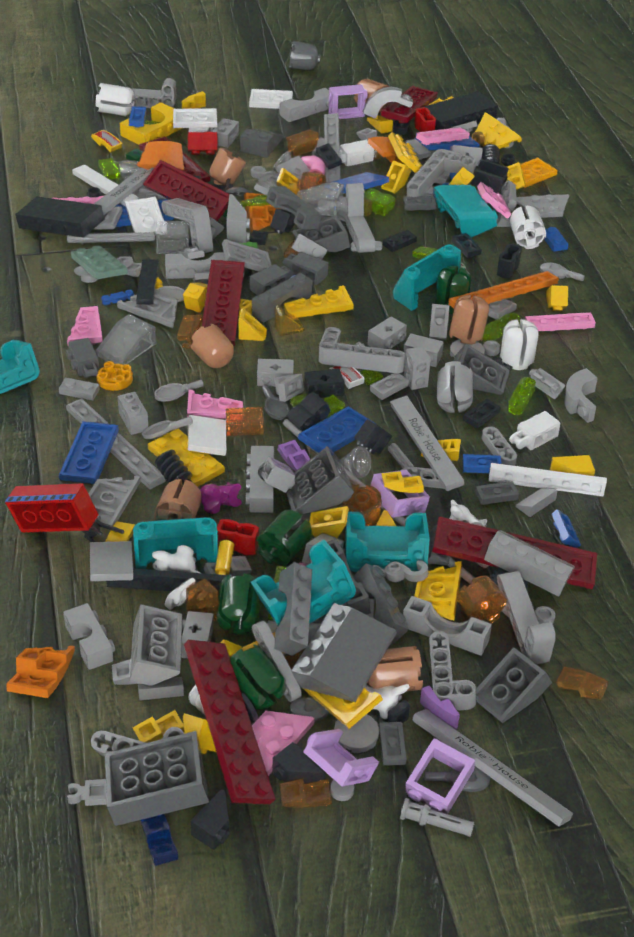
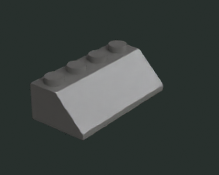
(532, 563)
(155, 645)

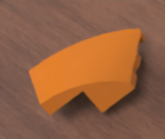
(384, 148)
(162, 150)
(259, 215)
(40, 670)

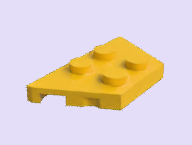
(496, 132)
(441, 589)

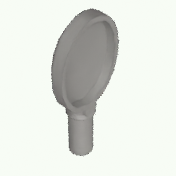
(560, 271)
(172, 292)
(175, 390)
(163, 427)

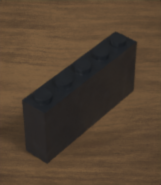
(462, 110)
(60, 216)

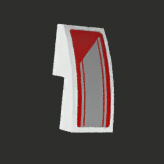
(350, 376)

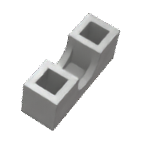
(95, 648)

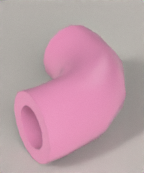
(314, 164)

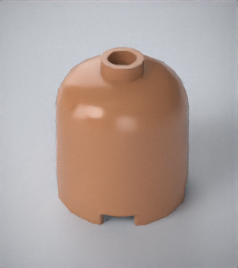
(226, 167)
(212, 346)

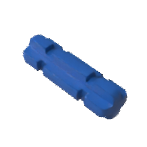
(115, 297)

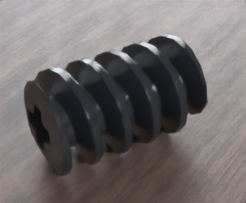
(491, 153)
(172, 467)

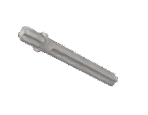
(113, 237)

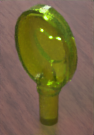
(255, 201)

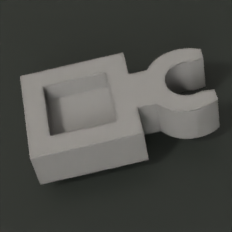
(93, 792)

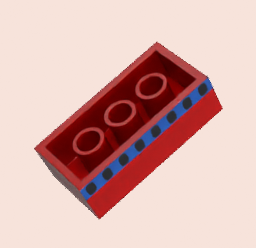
(52, 508)

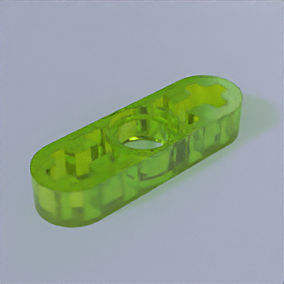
(493, 332)
(522, 401)

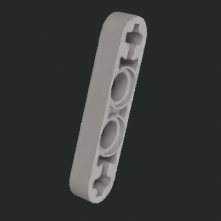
(266, 642)

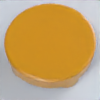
(114, 376)

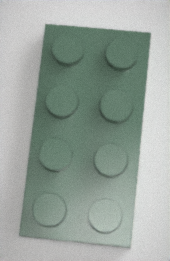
(98, 262)

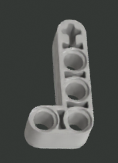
(161, 95)
(460, 692)
(119, 741)

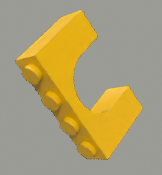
(159, 113)

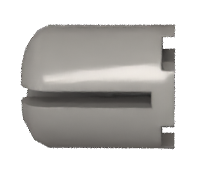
(460, 387)

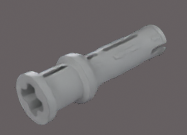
(426, 815)

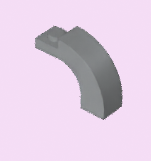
(383, 96)
(577, 387)

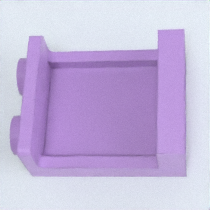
(336, 760)

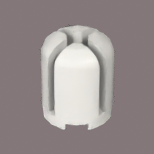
(115, 99)
(533, 225)
(519, 344)

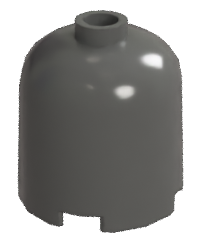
(303, 56)

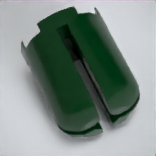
(452, 284)
(285, 547)
(237, 604)
(258, 677)

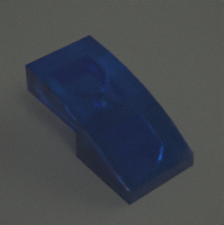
(159, 839)

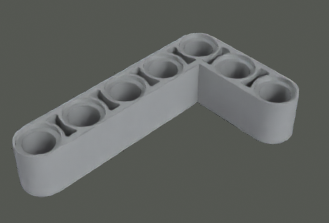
(440, 161)
(198, 219)
(355, 220)
(360, 357)
(533, 638)

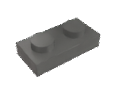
(419, 203)
(496, 493)
(392, 743)

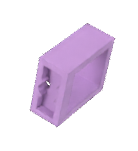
(345, 113)
(413, 504)
(449, 757)

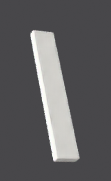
(97, 180)
(548, 479)

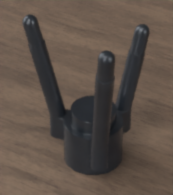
(95, 530)

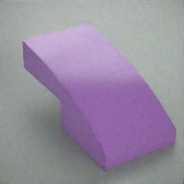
(293, 454)
(442, 709)

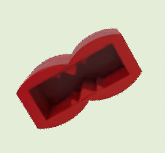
(424, 120)
(202, 142)
(242, 535)

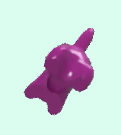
(215, 496)

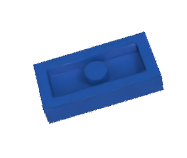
(137, 116)
(555, 239)
(479, 463)
(565, 528)

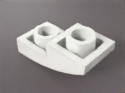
(178, 595)

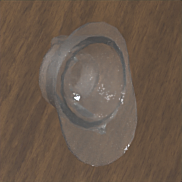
(127, 168)

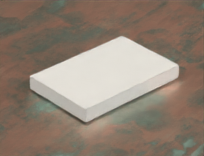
(268, 98)
(195, 118)
(144, 214)
(207, 435)

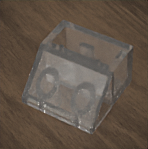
(171, 236)

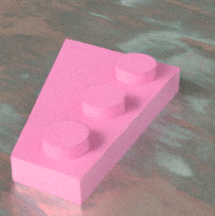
(87, 326)
(210, 407)

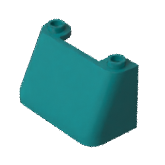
(466, 208)
(424, 274)
(17, 365)
(167, 535)
(386, 543)
(329, 585)

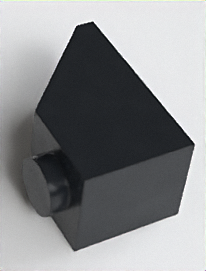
(282, 221)
(294, 764)
(212, 822)

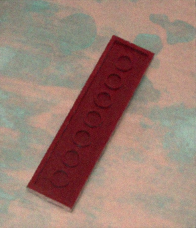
(472, 542)
(229, 723)

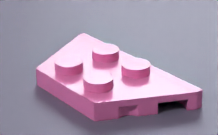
(494, 199)
(278, 730)

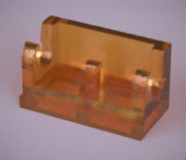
(303, 142)
(188, 327)
(244, 421)
(202, 598)

